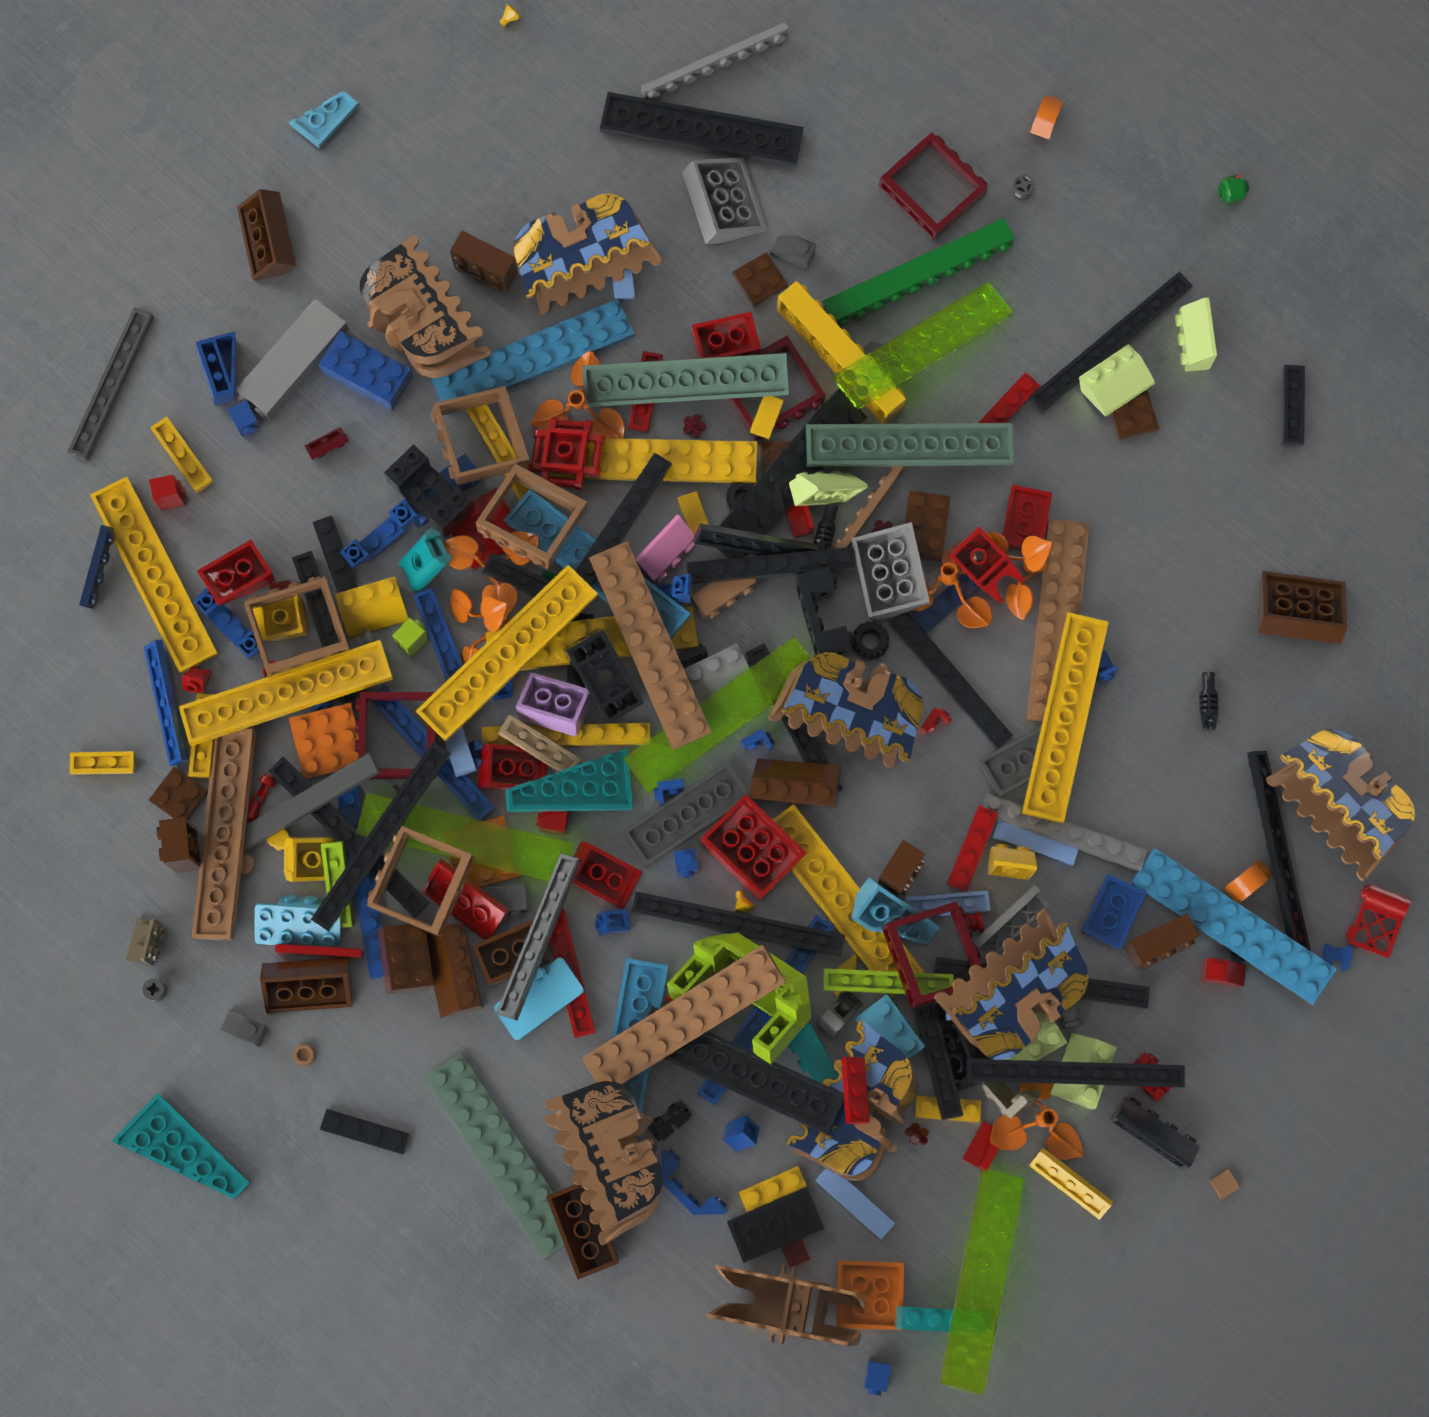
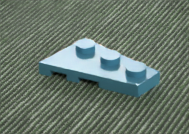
(325, 120)
(892, 1025)

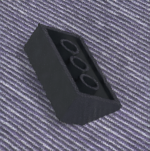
(1154, 1133)

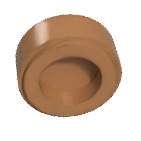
(247, 864)
(304, 1055)

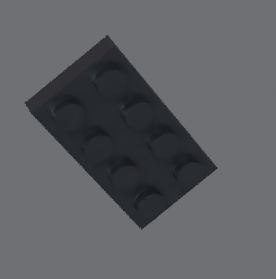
(775, 1225)

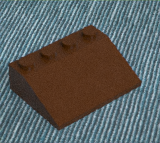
(1302, 607)

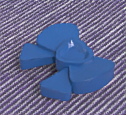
(474, 746)
(1344, 954)

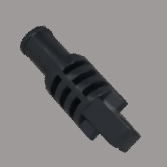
(826, 528)
(1208, 702)

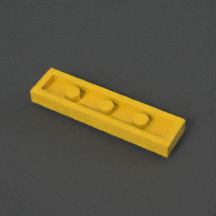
(181, 455)
(201, 755)
(1071, 1183)

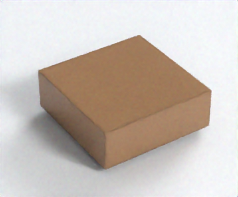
(1224, 1184)

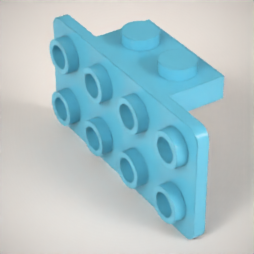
(292, 924)
(549, 993)

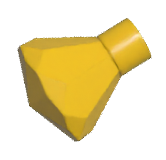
(510, 14)
(742, 904)

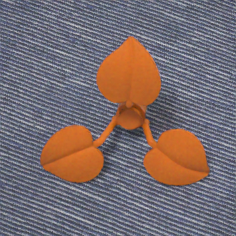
(606, 423)
(463, 552)
(1035, 553)
(491, 610)
(971, 614)
(1064, 1141)

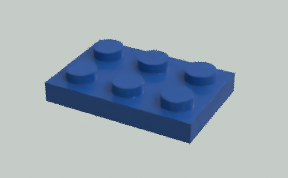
(1113, 912)

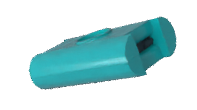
(425, 560)

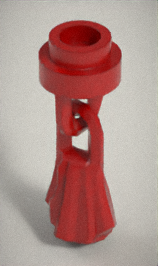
(254, 806)

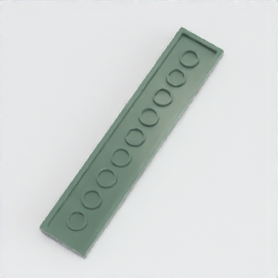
(686, 380)
(909, 444)
(498, 1150)

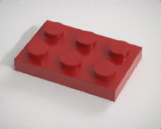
(1025, 515)

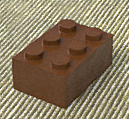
(483, 261)
(929, 519)
(179, 844)
(902, 866)
(1162, 942)
(500, 953)
(405, 958)

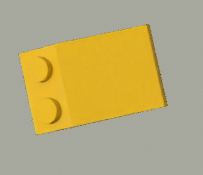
(1011, 863)

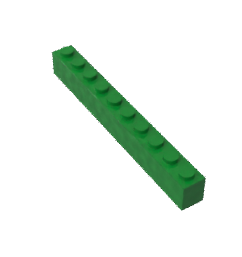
(920, 272)

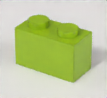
(411, 637)

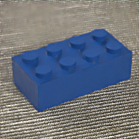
(366, 370)

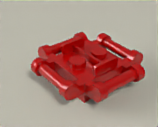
(567, 452)

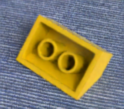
(372, 607)

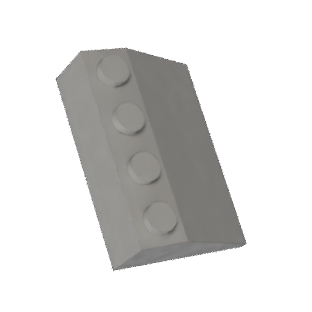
(723, 199)
(890, 572)
(716, 671)

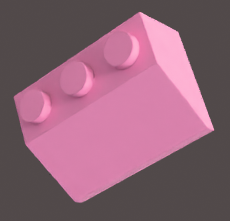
(666, 551)

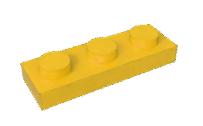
(102, 763)
(927, 1108)
(772, 1189)

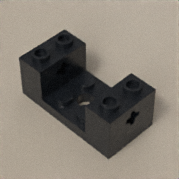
(414, 476)
(814, 587)
(592, 656)

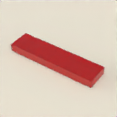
(642, 413)
(319, 951)

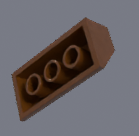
(266, 235)
(795, 783)
(453, 971)
(306, 985)
(579, 1233)

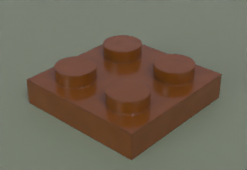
(760, 279)
(1135, 417)
(178, 794)

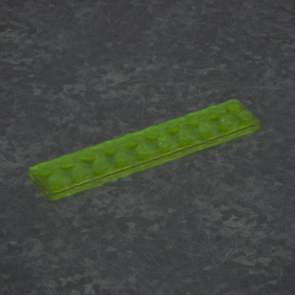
(922, 345)
(724, 713)
(488, 842)
(981, 1282)

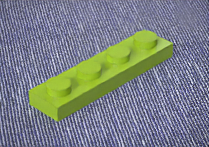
(334, 865)

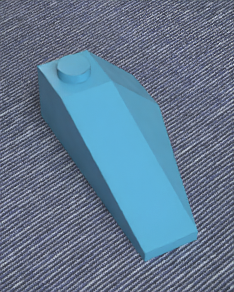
(878, 906)

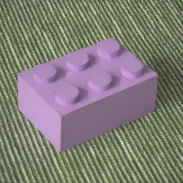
(553, 704)

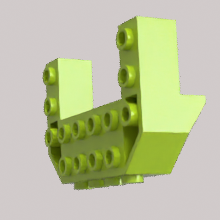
(786, 1004)

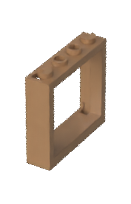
(472, 401)
(546, 489)
(293, 590)
(392, 858)

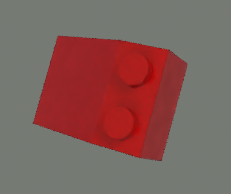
(726, 337)
(236, 574)
(507, 767)
(604, 875)

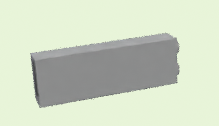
(291, 360)

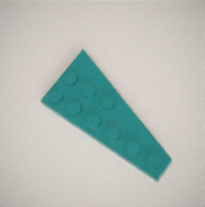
(589, 786)
(172, 1141)

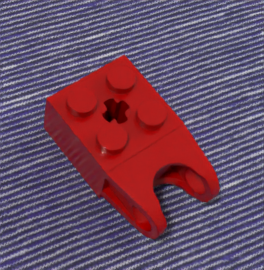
(990, 568)

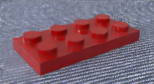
(474, 905)

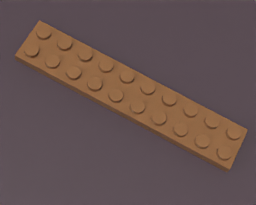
(1059, 593)
(650, 645)
(224, 836)
(685, 1018)

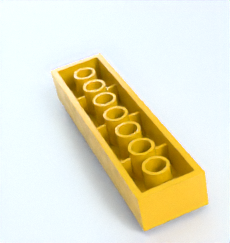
(832, 344)

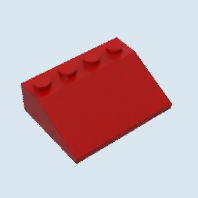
(752, 848)

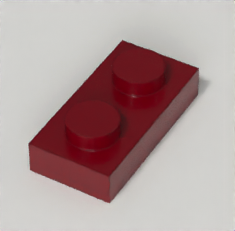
(326, 443)

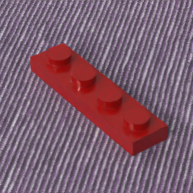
(1012, 400)
(972, 848)

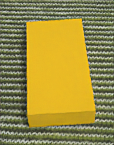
(766, 416)
(692, 511)

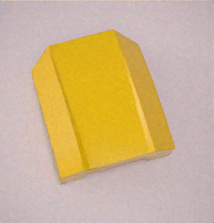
(282, 619)
(304, 858)

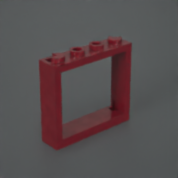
(904, 201)
(796, 412)
(361, 726)
(901, 960)

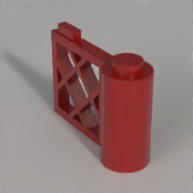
(1379, 902)

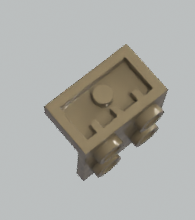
(145, 941)
(1009, 1103)

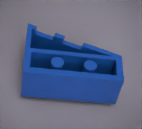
(217, 361)

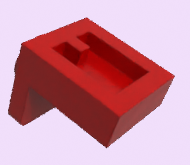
(196, 680)
(931, 723)

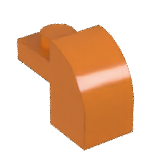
(1046, 116)
(1248, 881)

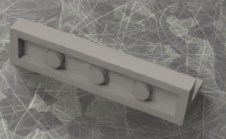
(1009, 915)

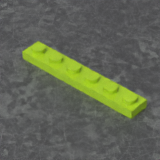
(881, 981)

